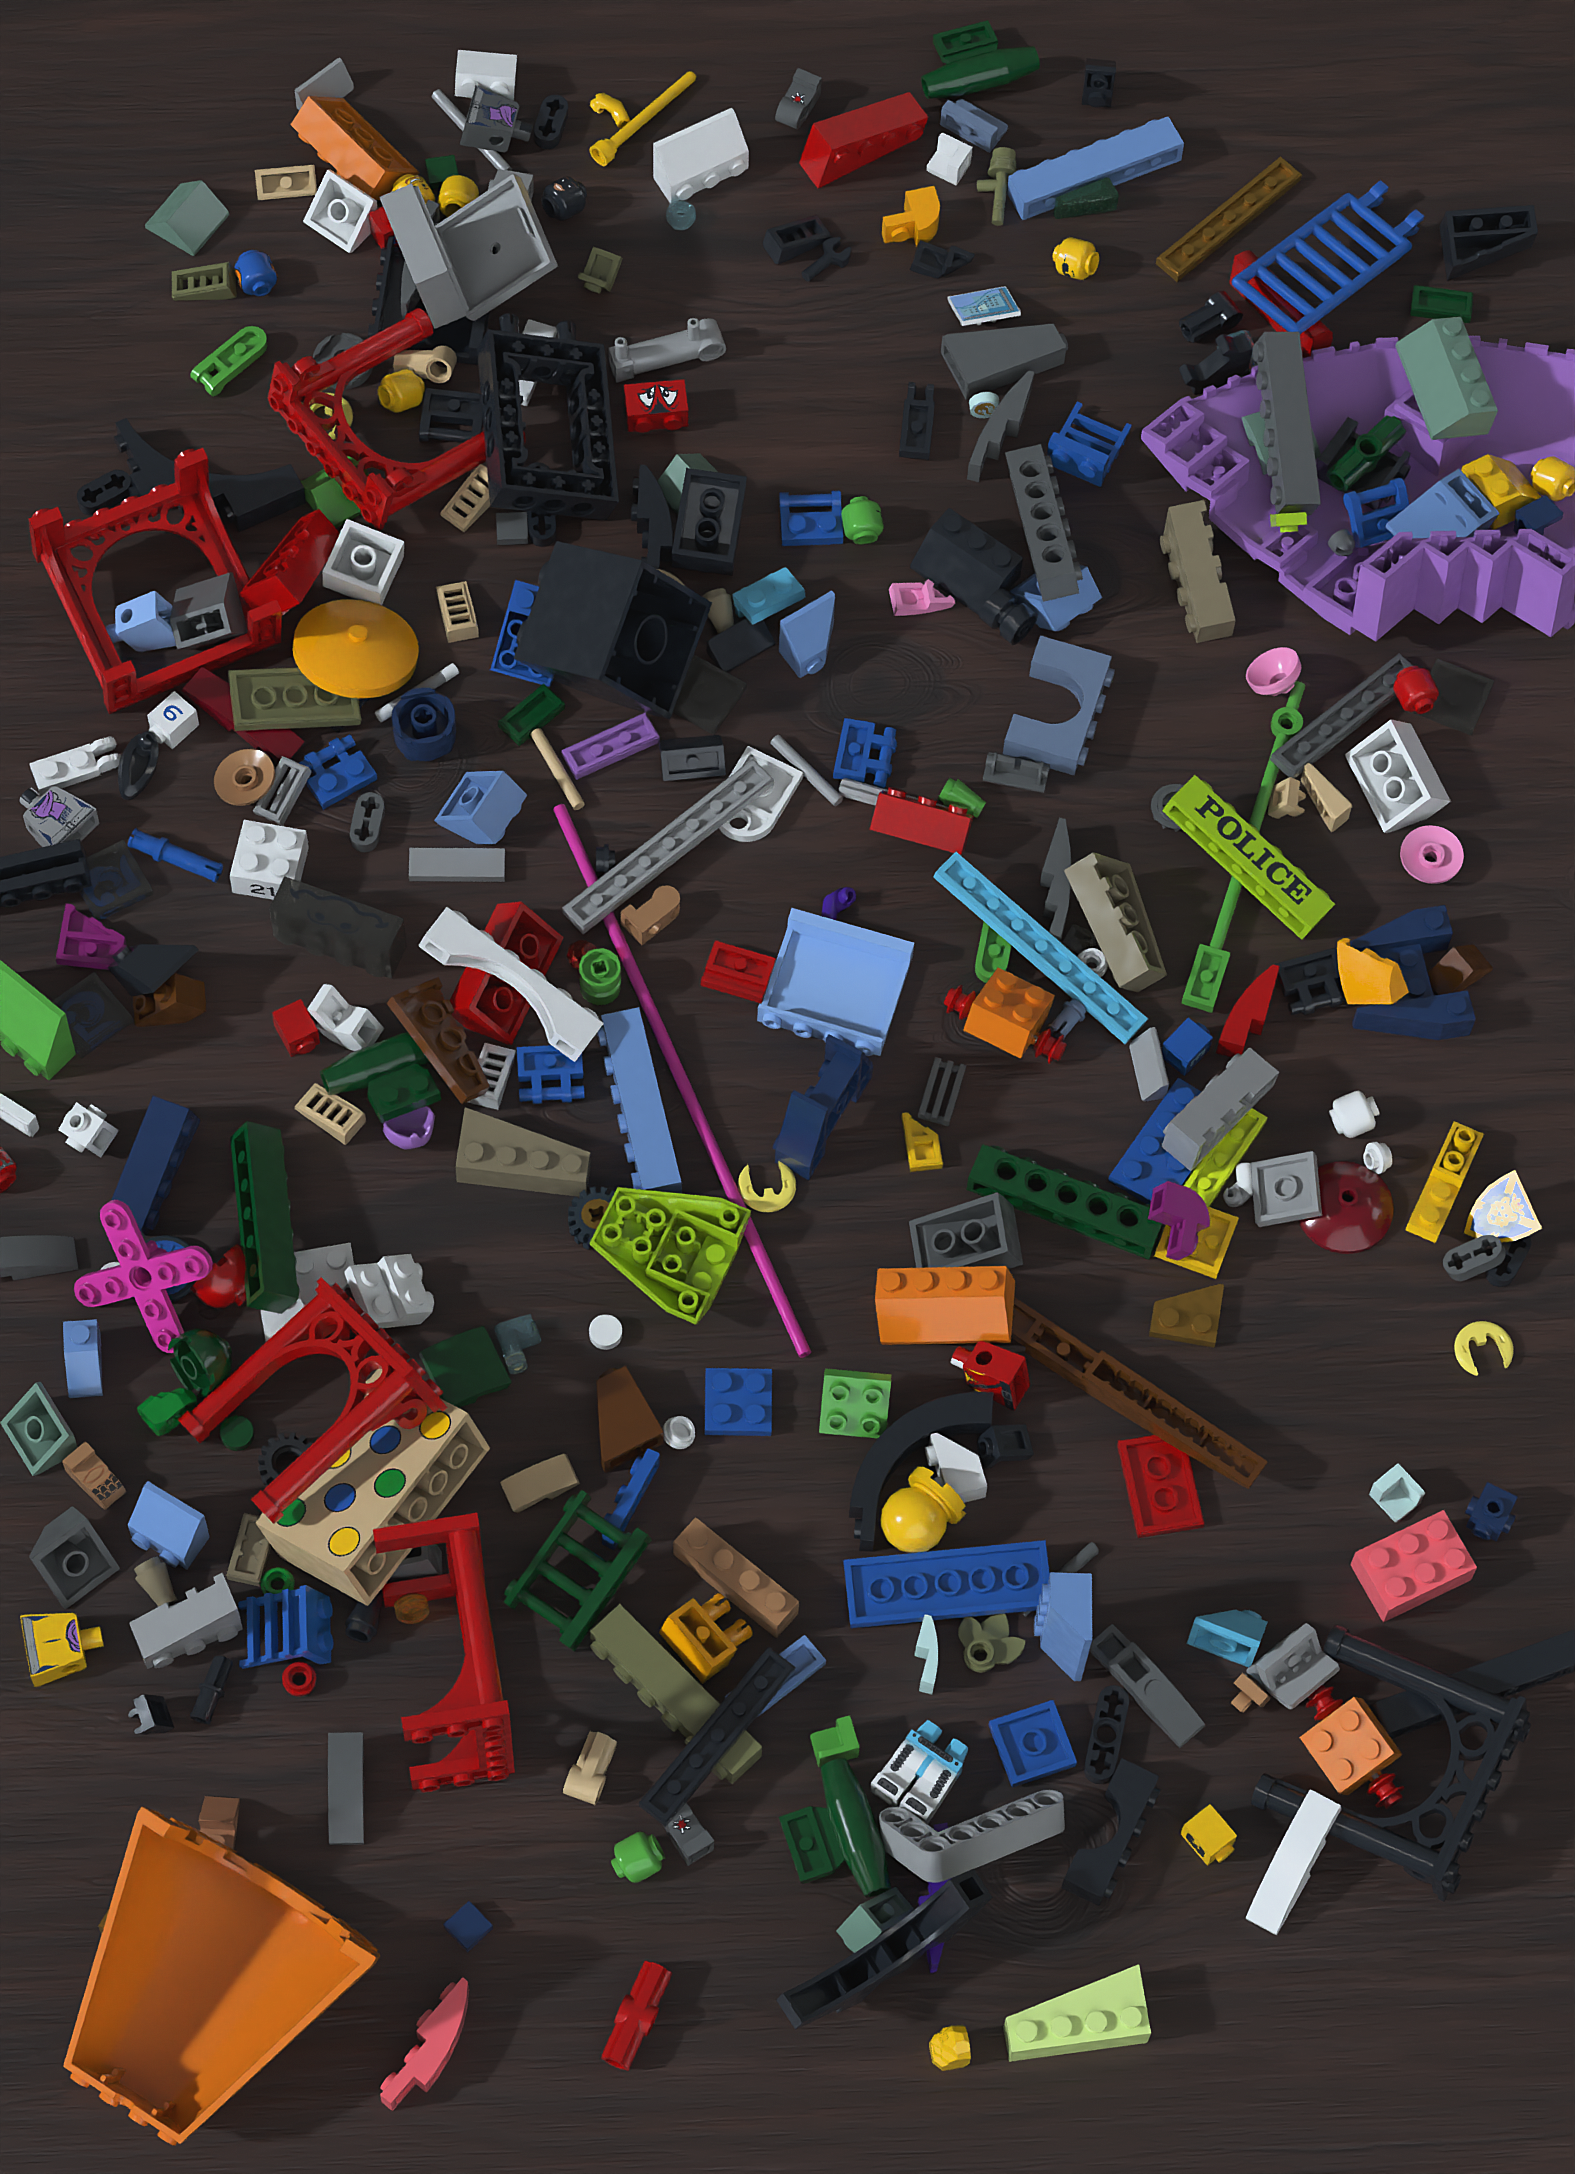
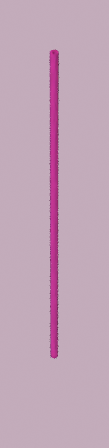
(685, 1089)

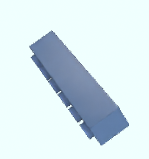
(1118, 157)
(639, 1101)

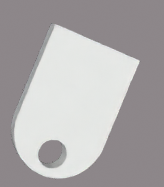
(767, 808)

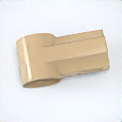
(423, 363)
(588, 1775)

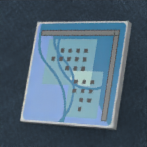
(984, 306)

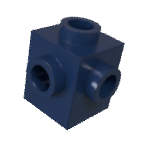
(1491, 1512)

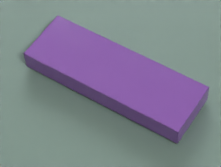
(610, 746)

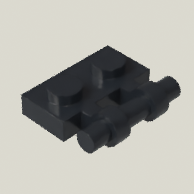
(1308, 973)

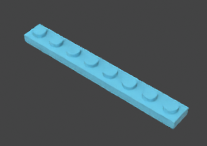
(1040, 947)

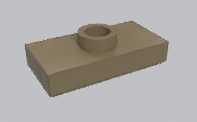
(249, 1553)

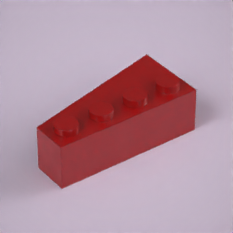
(860, 137)

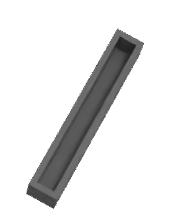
(1286, 423)

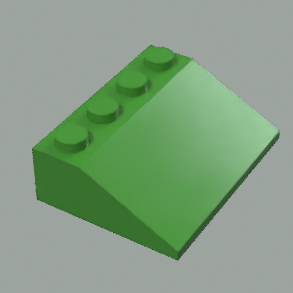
(32, 1026)

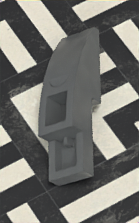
(1147, 1685)

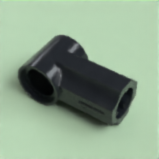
(1216, 314)

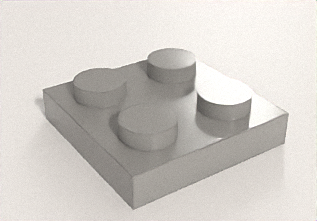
(1286, 1189)

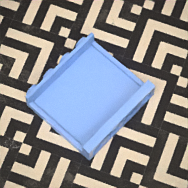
(836, 982)

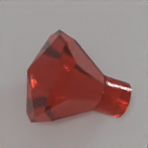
(577, 951)

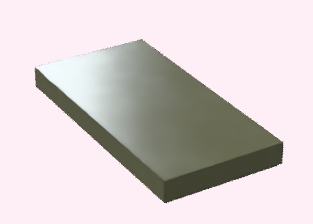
(286, 700)

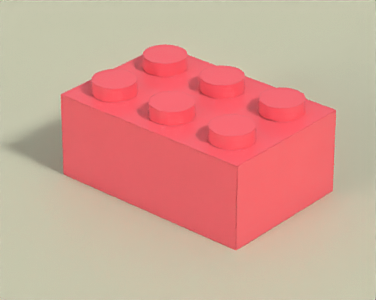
(1413, 1566)

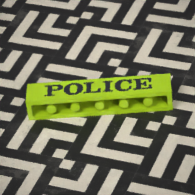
(1248, 856)

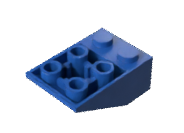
(518, 611)

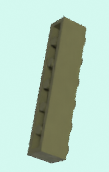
(666, 1686)

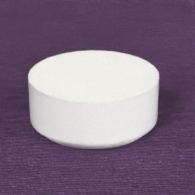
(605, 1332)

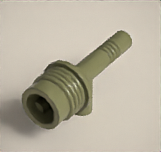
(1001, 167)

